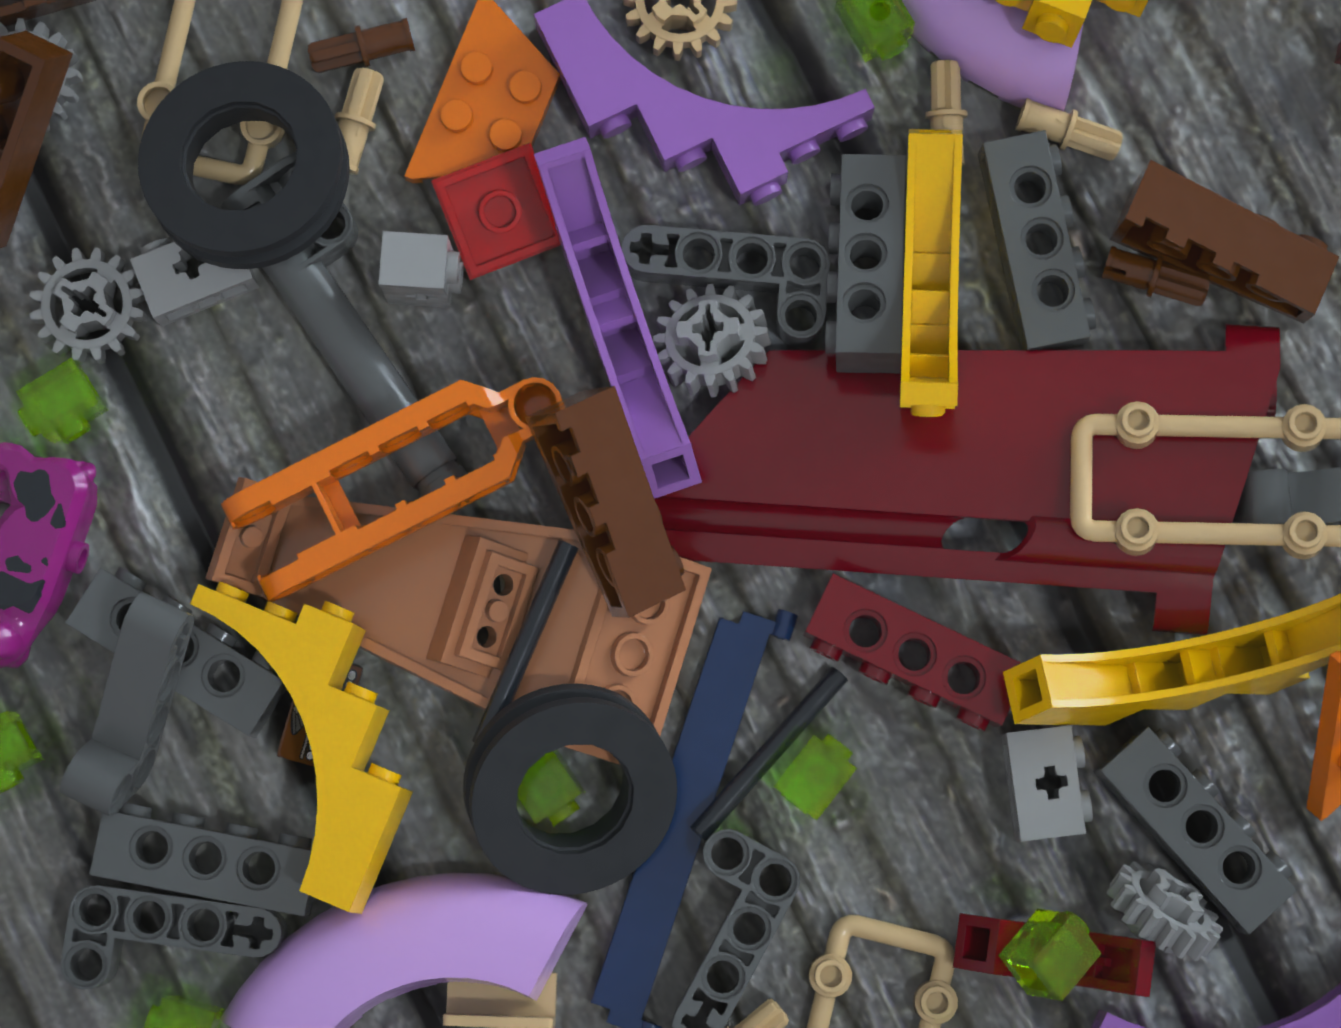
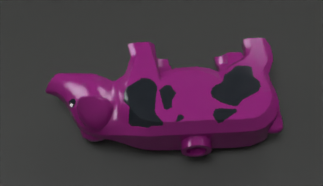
(39, 541)

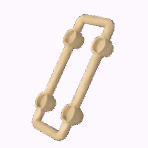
(258, 134)
(1139, 530)
(831, 974)

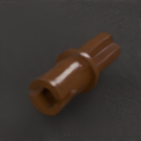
(360, 46)
(1156, 277)

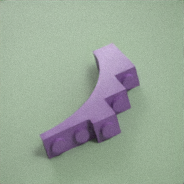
(681, 126)
(616, 315)

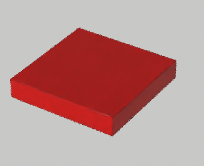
(497, 211)

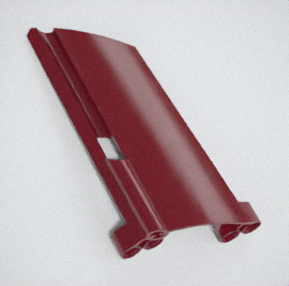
(845, 479)

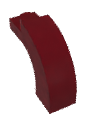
(1121, 968)

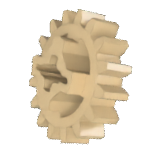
(694, 19)

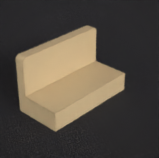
(498, 1007)

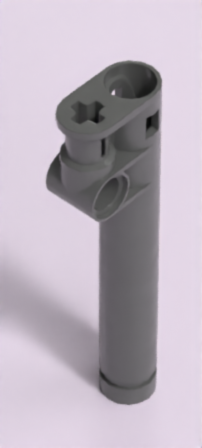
(343, 335)

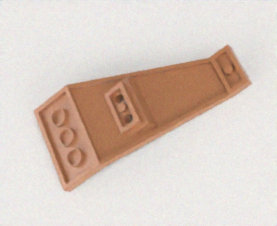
(436, 592)

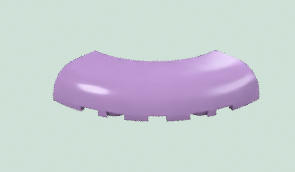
(995, 49)
(406, 940)

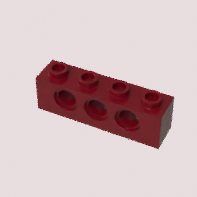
(847, 601)

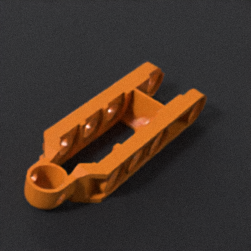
(320, 473)

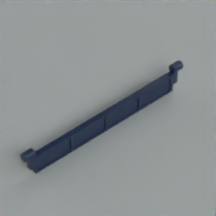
(699, 769)

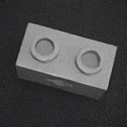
(419, 269)
(173, 293)
(1024, 761)

